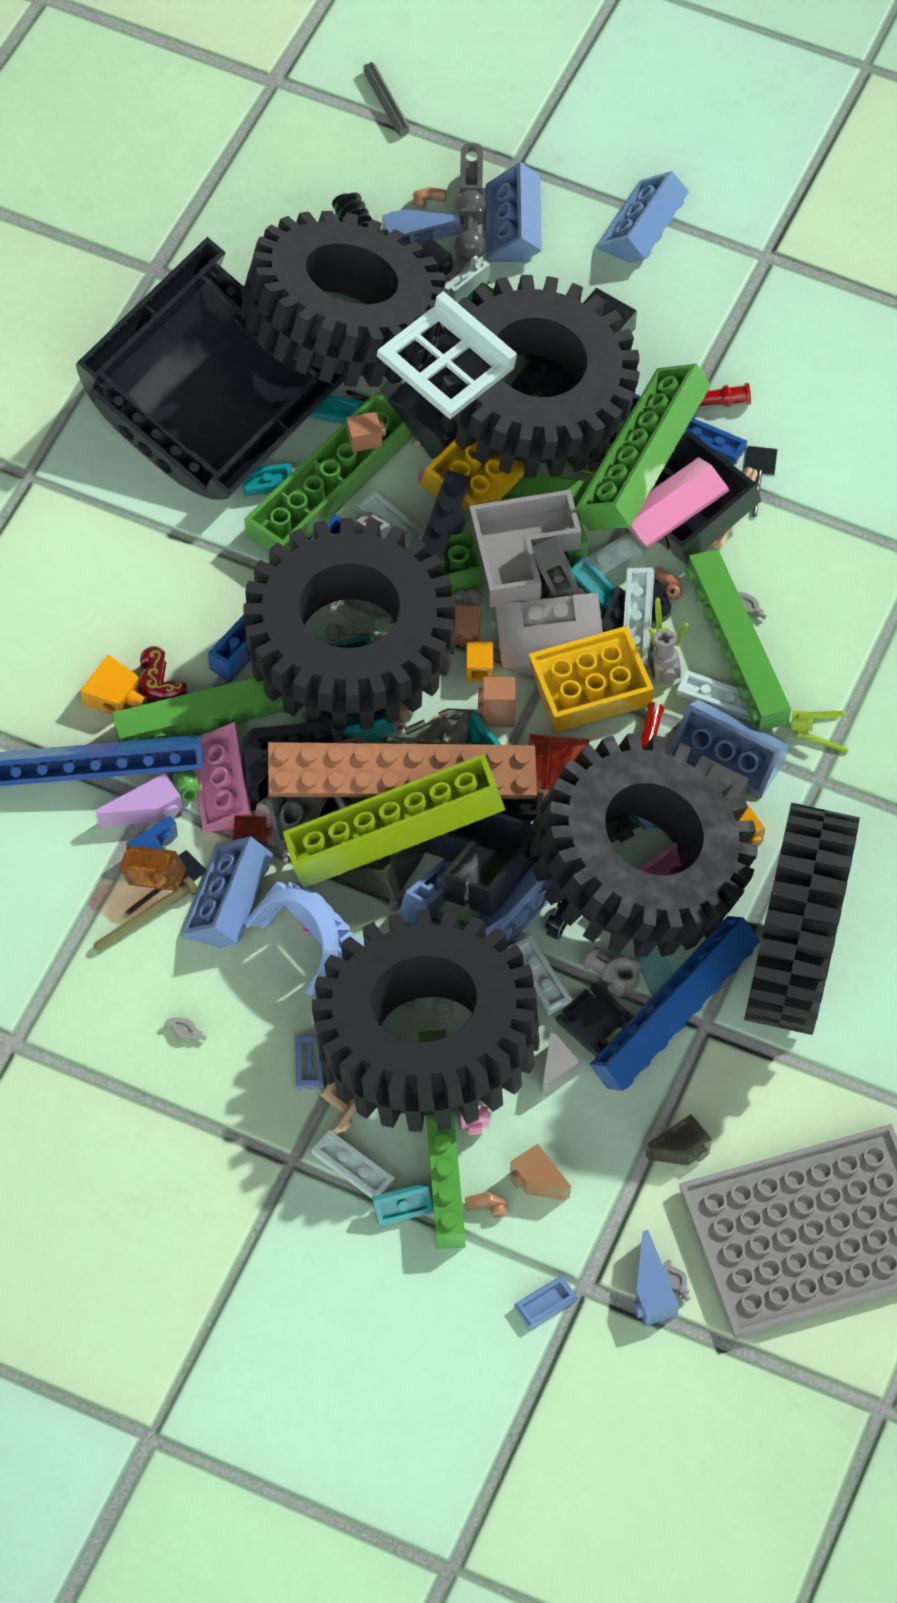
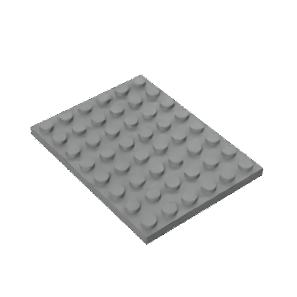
(800, 1230)

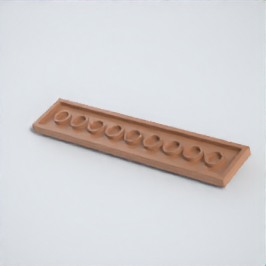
(377, 768)

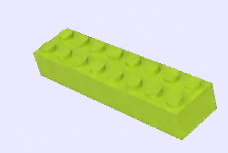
(393, 821)

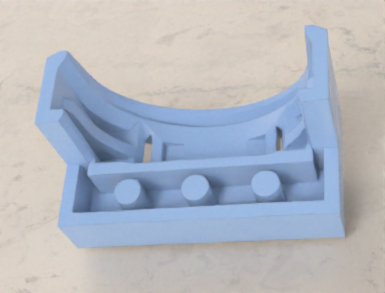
(312, 913)

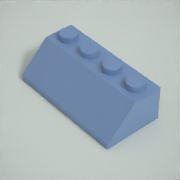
(513, 215)
(643, 217)
(731, 745)
(227, 893)
(519, 907)

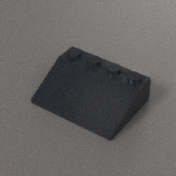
(421, 417)

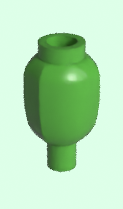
(186, 784)

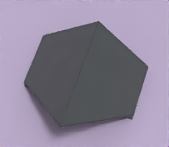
(292, 812)

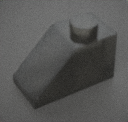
(680, 1143)

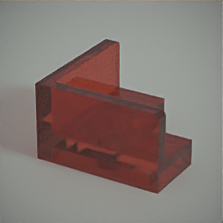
(552, 755)

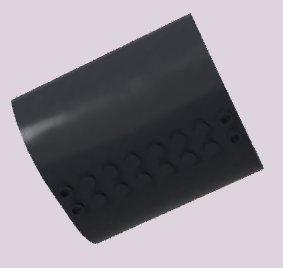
(195, 383)

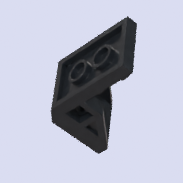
(256, 751)

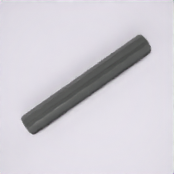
(386, 98)

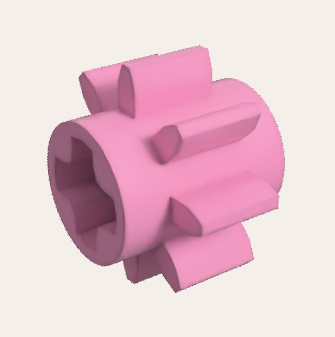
(476, 1127)

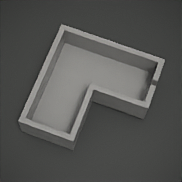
(505, 537)

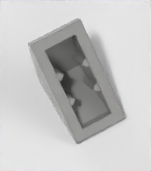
(560, 1065)

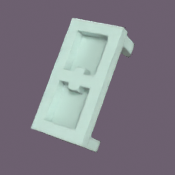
(468, 280)

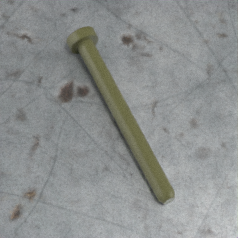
(187, 887)

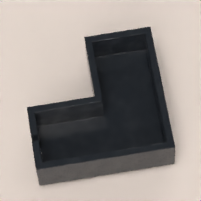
(718, 517)
(486, 860)

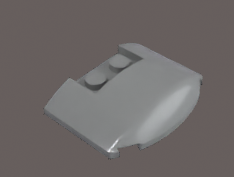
(544, 624)

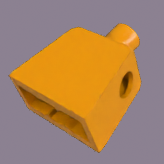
(112, 688)

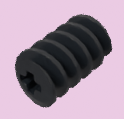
(352, 204)

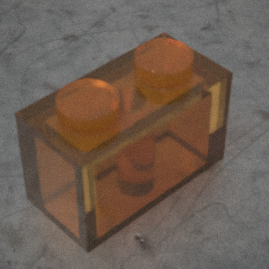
(152, 868)

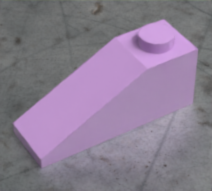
(144, 804)

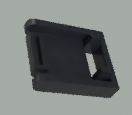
(593, 1018)

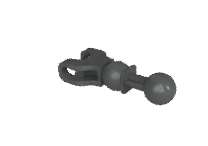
(470, 204)

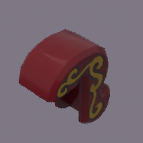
(153, 674)

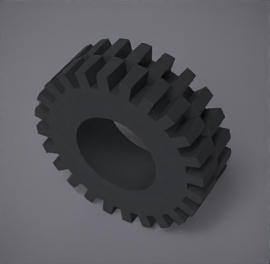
(308, 258)
(544, 427)
(340, 569)
(608, 889)
(802, 918)
(435, 1074)

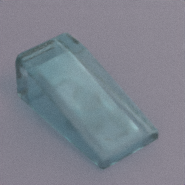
(655, 970)

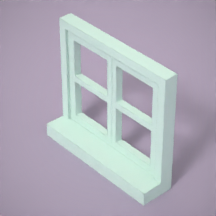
(472, 336)

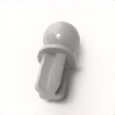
(469, 597)

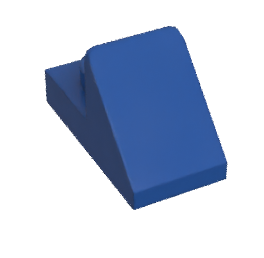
(157, 836)

